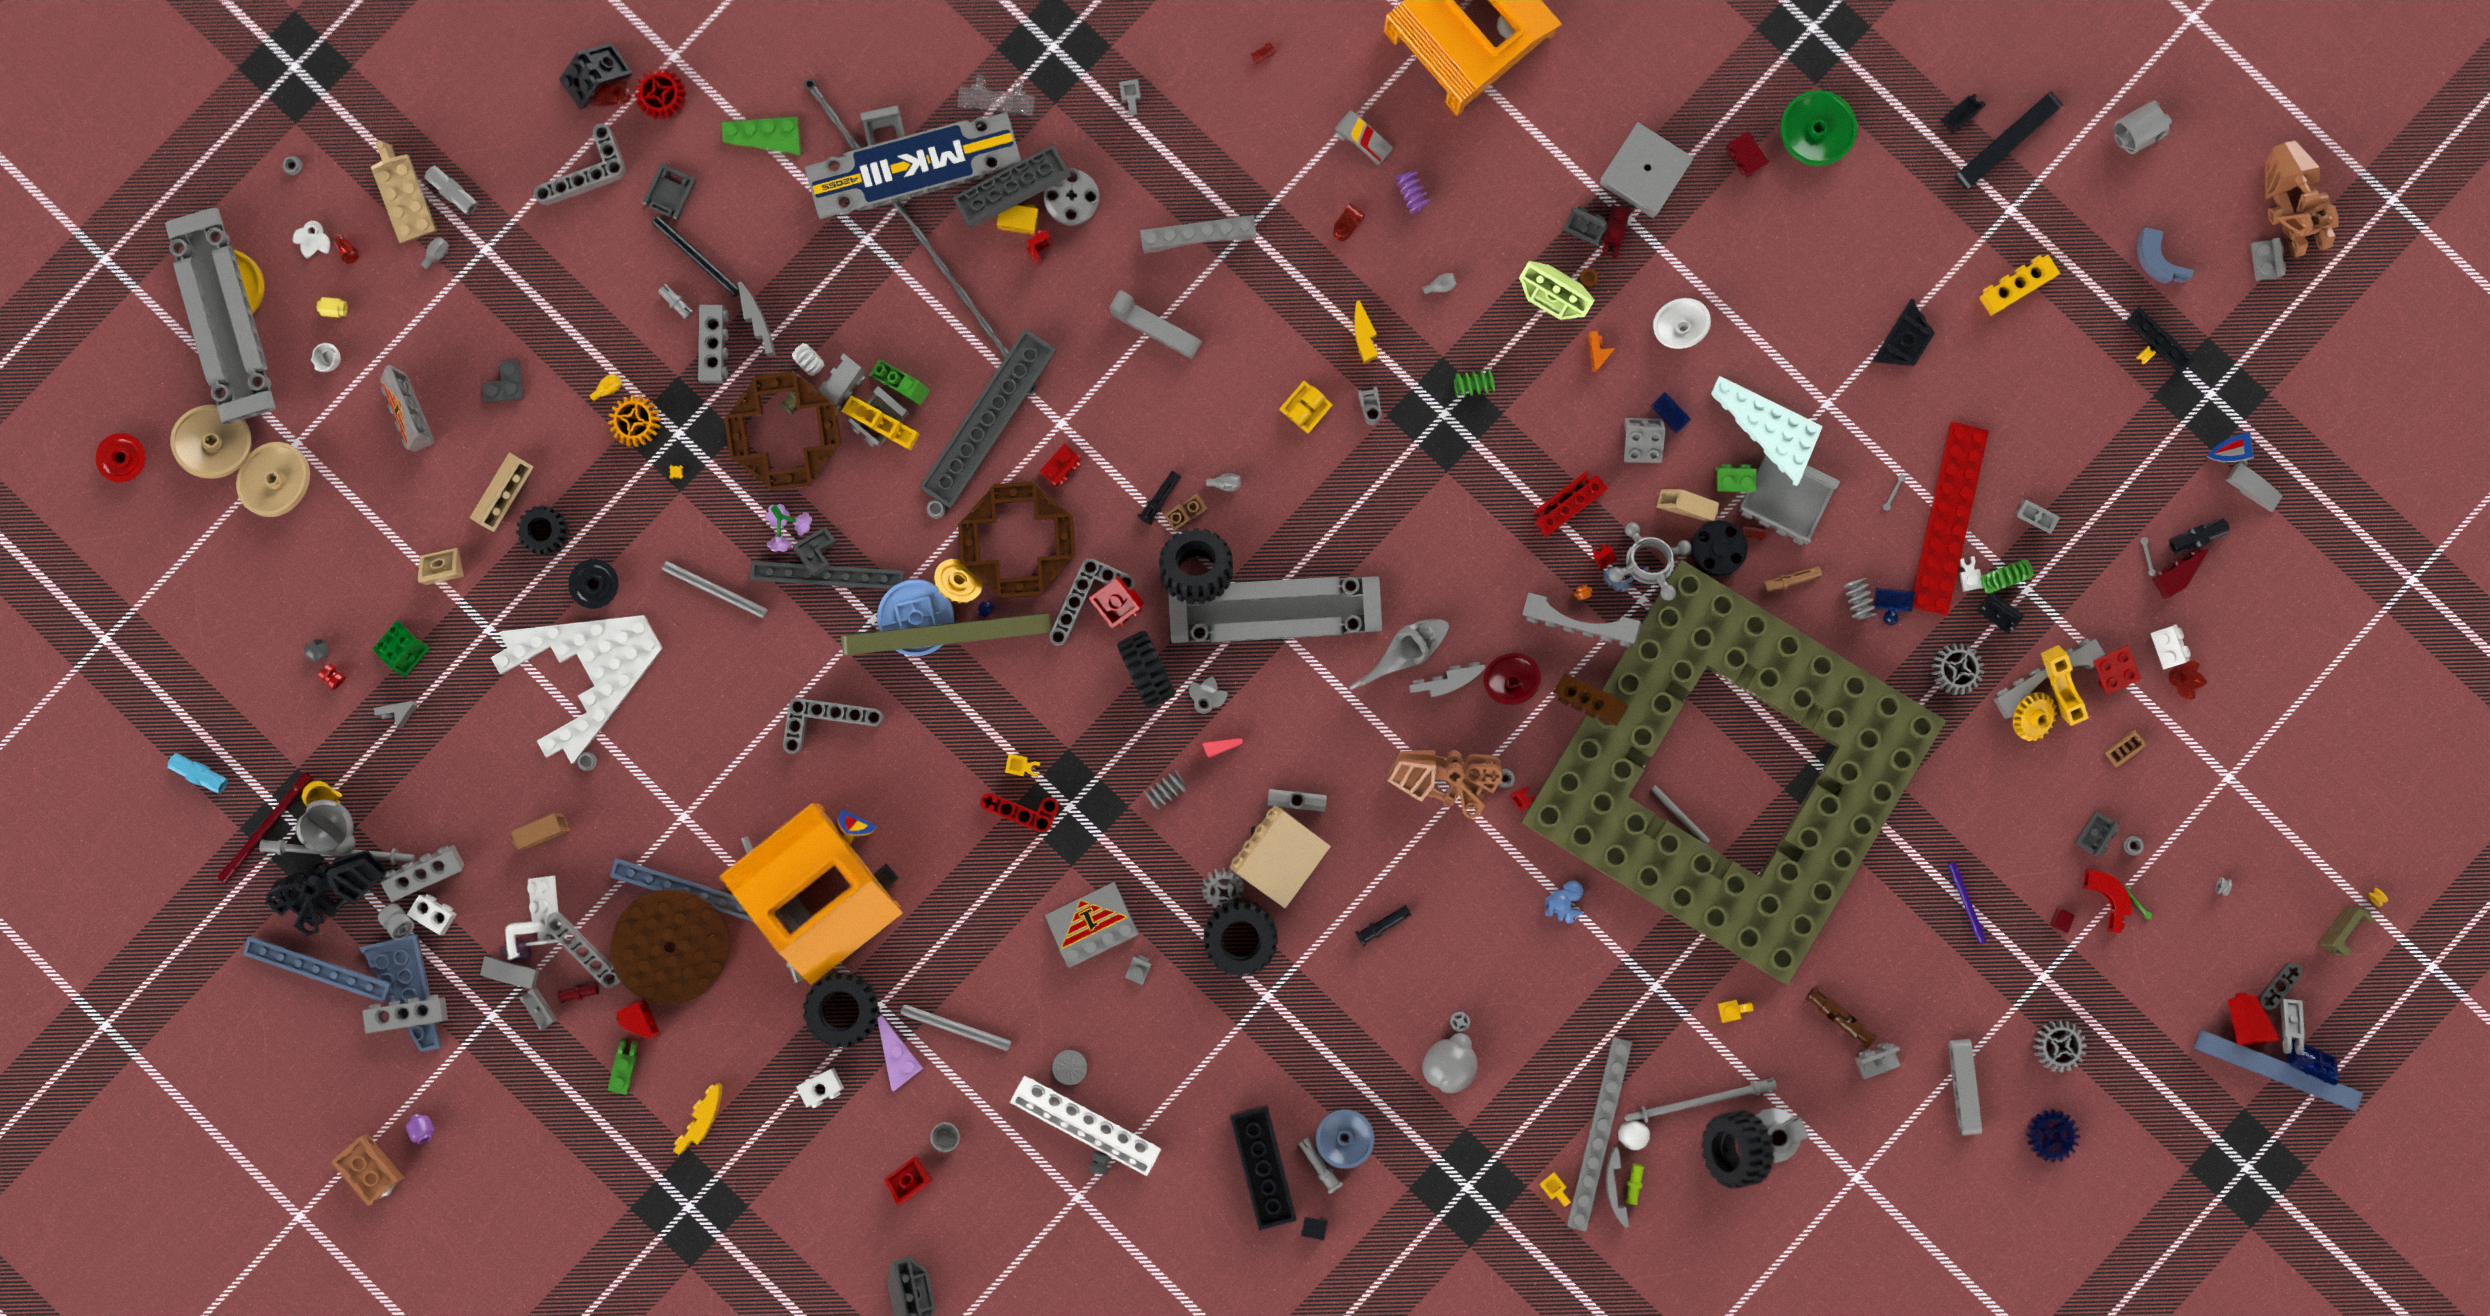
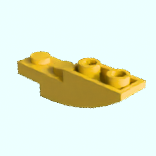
(705, 1113)

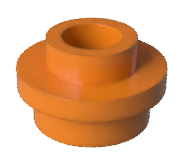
(1583, 592)

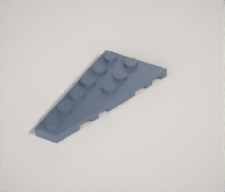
(403, 965)

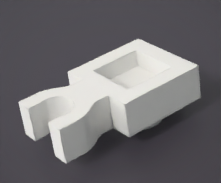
(1970, 577)

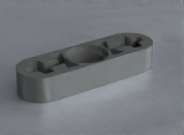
(2284, 971)

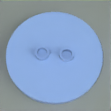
(914, 605)

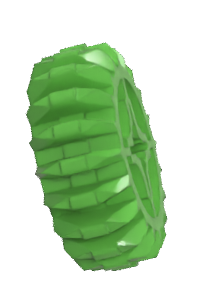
(2007, 576)

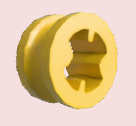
(2146, 354)
(2377, 897)

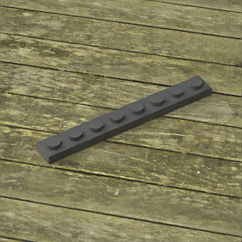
(831, 577)

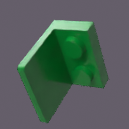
(400, 649)

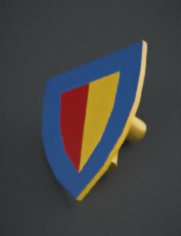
(854, 826)

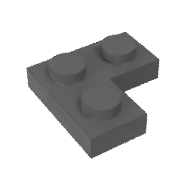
(510, 385)
(811, 550)

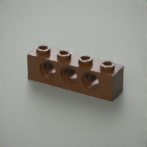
(1590, 699)

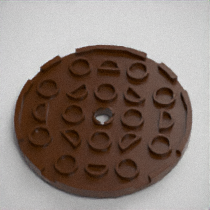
(663, 918)

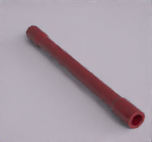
(232, 867)

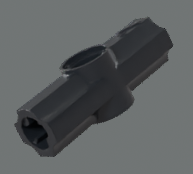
(2199, 536)

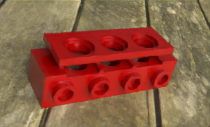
(1570, 507)

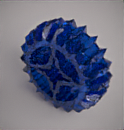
(2058, 1132)

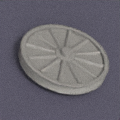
(1069, 1067)

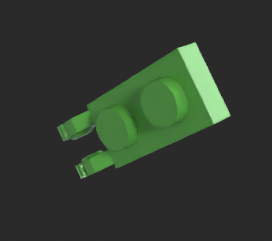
(623, 1068)

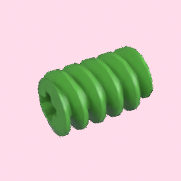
(1473, 383)

